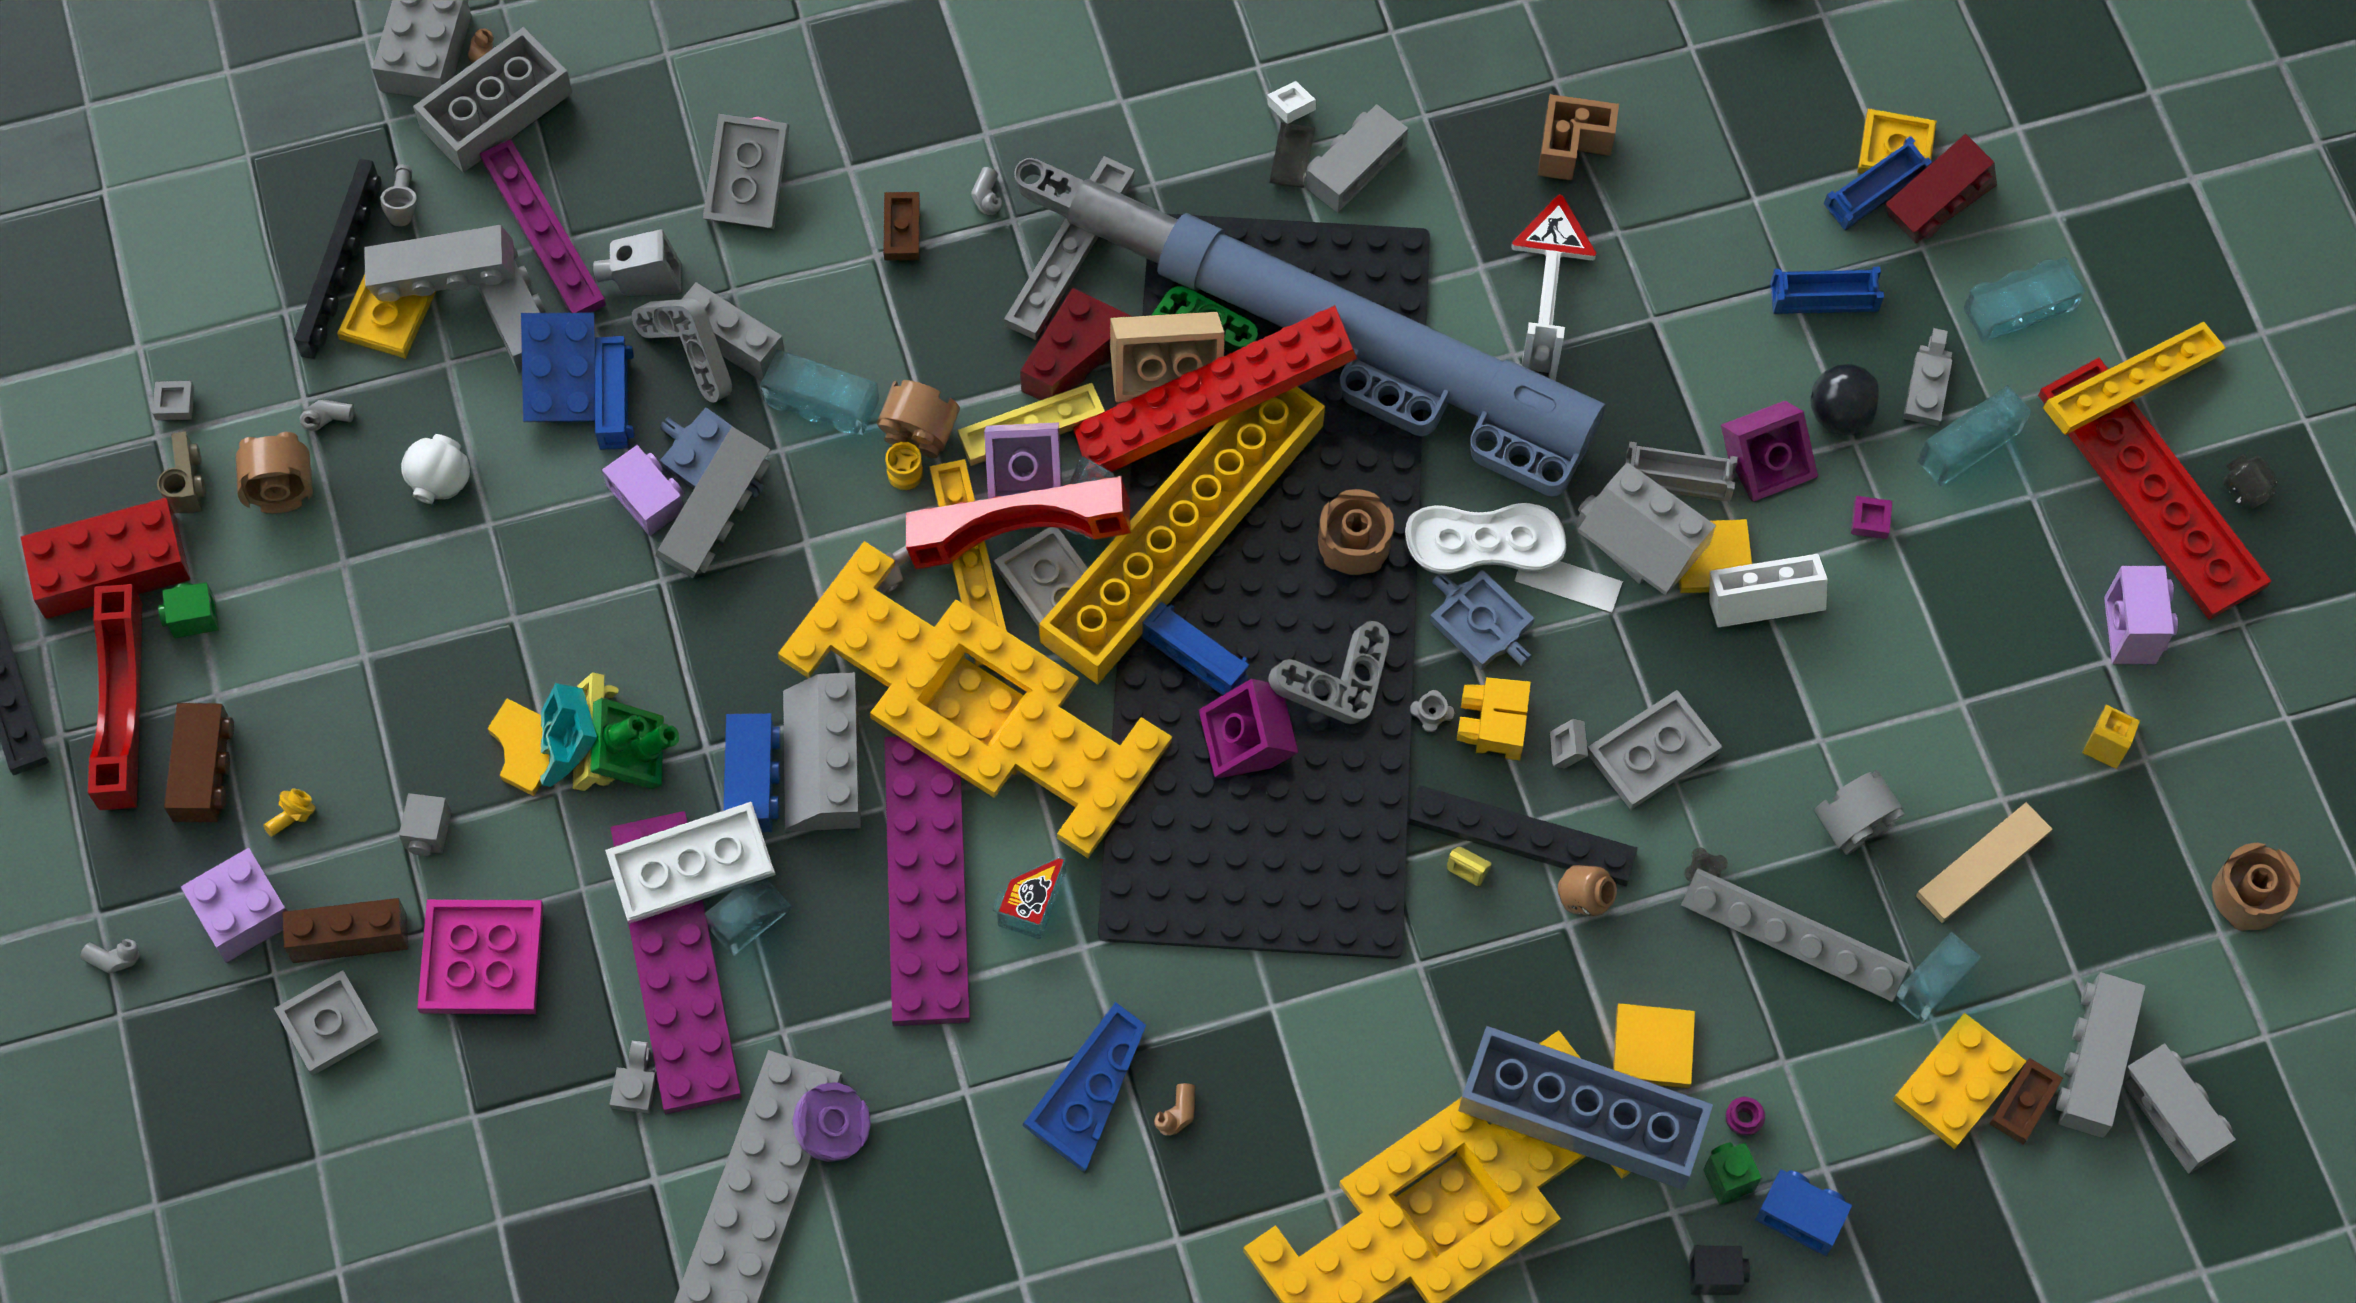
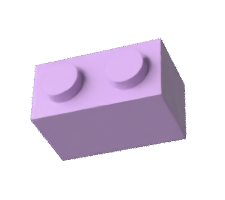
(643, 489)

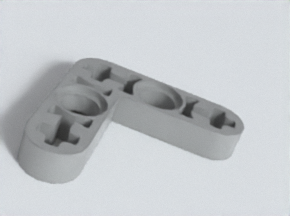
(695, 334)
(1341, 689)

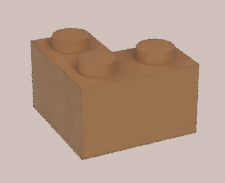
(1574, 127)

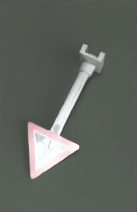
(1555, 235)

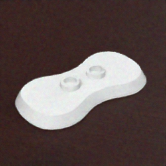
(1513, 537)

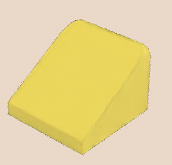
(1468, 865)

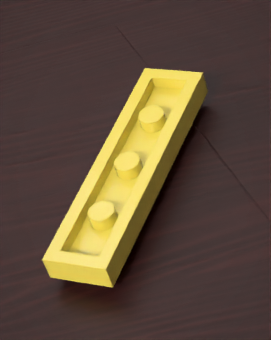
(1066, 408)

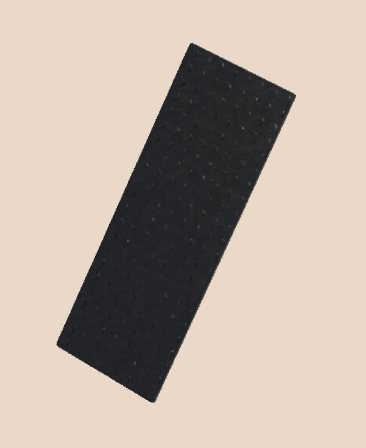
(1318, 843)

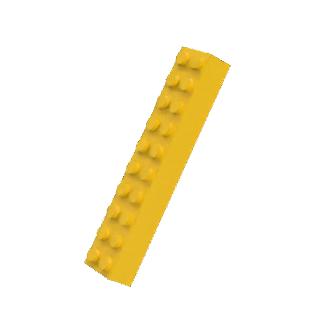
(1178, 531)

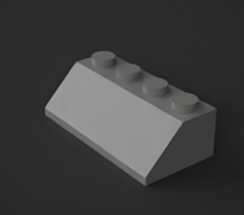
(822, 753)

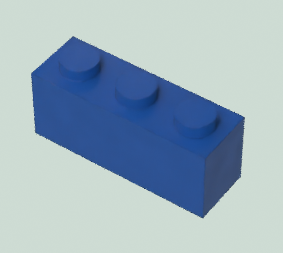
(751, 765)

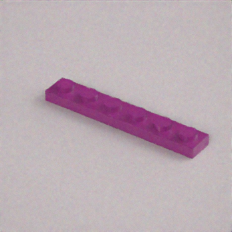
(542, 228)

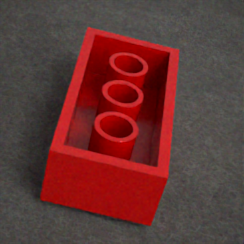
(115, 548)

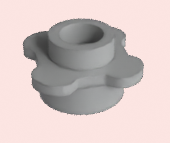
(1434, 700)

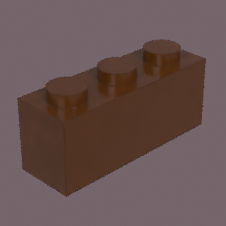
(198, 762)
(345, 930)

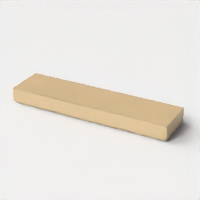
(1984, 862)

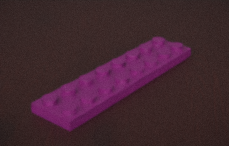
(925, 888)
(681, 995)

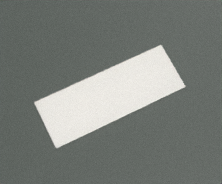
(1574, 584)

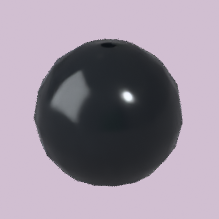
(1845, 399)

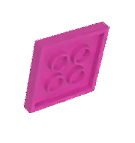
(480, 957)

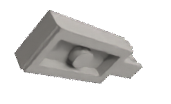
(1929, 381)

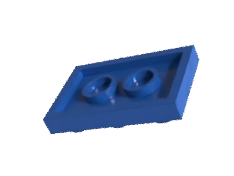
(558, 367)

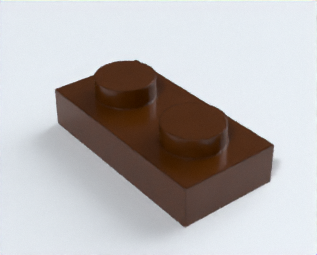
(901, 226)
(2026, 1101)

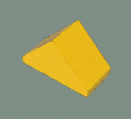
(2111, 736)

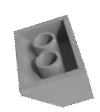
(1647, 528)

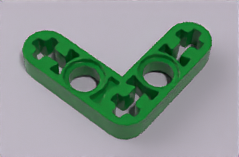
(1199, 304)

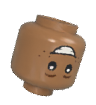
(1587, 890)

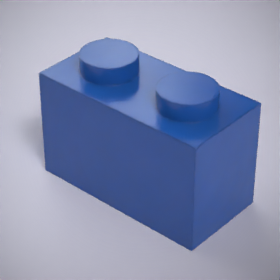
(1804, 1211)

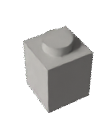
(425, 824)

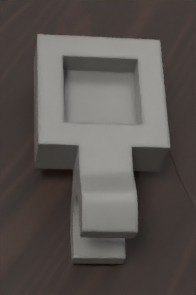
(634, 1086)

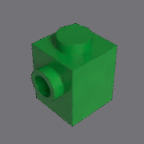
(189, 610)
(1731, 1172)

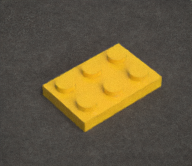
(1959, 1080)

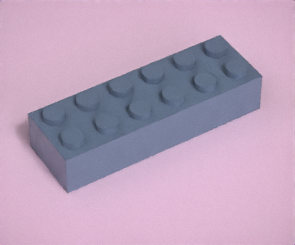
(1585, 1108)

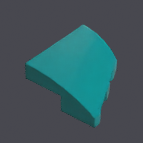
(566, 731)

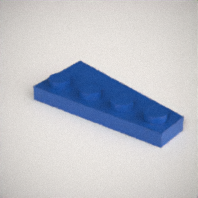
(1082, 1096)

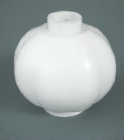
(435, 468)

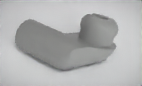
(983, 194)
(325, 411)
(111, 961)

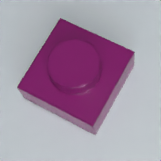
(1871, 517)

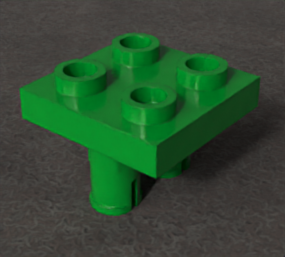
(630, 743)

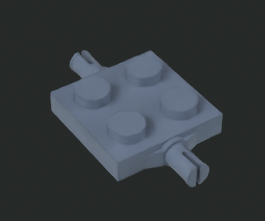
(696, 447)
(1481, 619)

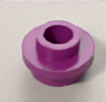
(1747, 1105)

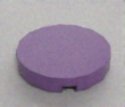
(831, 1122)

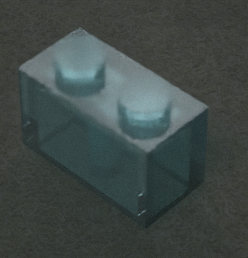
(1937, 977)

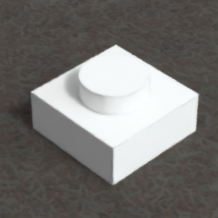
(1291, 102)

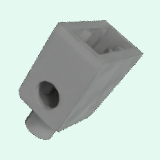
(642, 265)

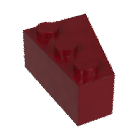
(1943, 189)
(1070, 346)

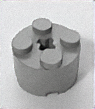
(1859, 811)

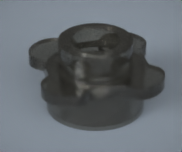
(1702, 858)

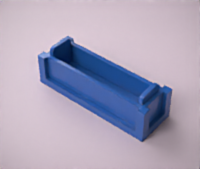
(1876, 184)
(1826, 291)
(612, 392)
(1194, 650)

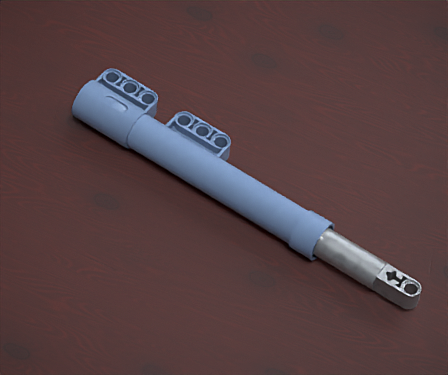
(1393, 353)

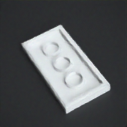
(690, 862)

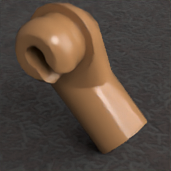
(480, 44)
(1181, 1114)

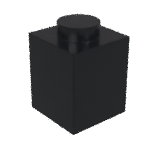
(1718, 1270)

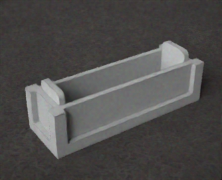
(1685, 472)

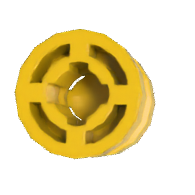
(907, 458)

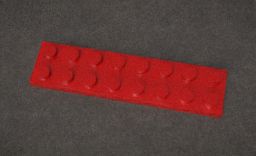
(1216, 391)
(2165, 502)

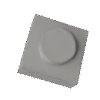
(173, 400)
(1568, 743)

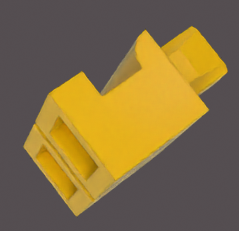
(1501, 719)

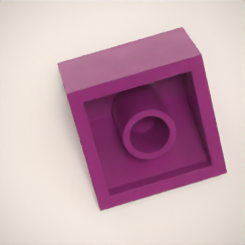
(1770, 449)
(1247, 730)

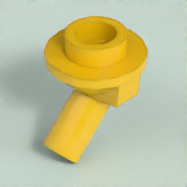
(296, 807)

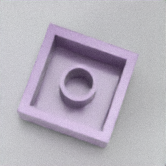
(1022, 458)
(2140, 614)
(236, 905)

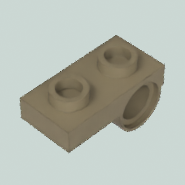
(183, 475)

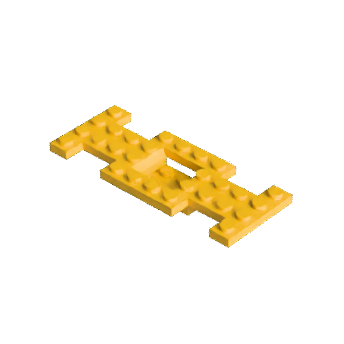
(966, 713)
(1437, 1231)

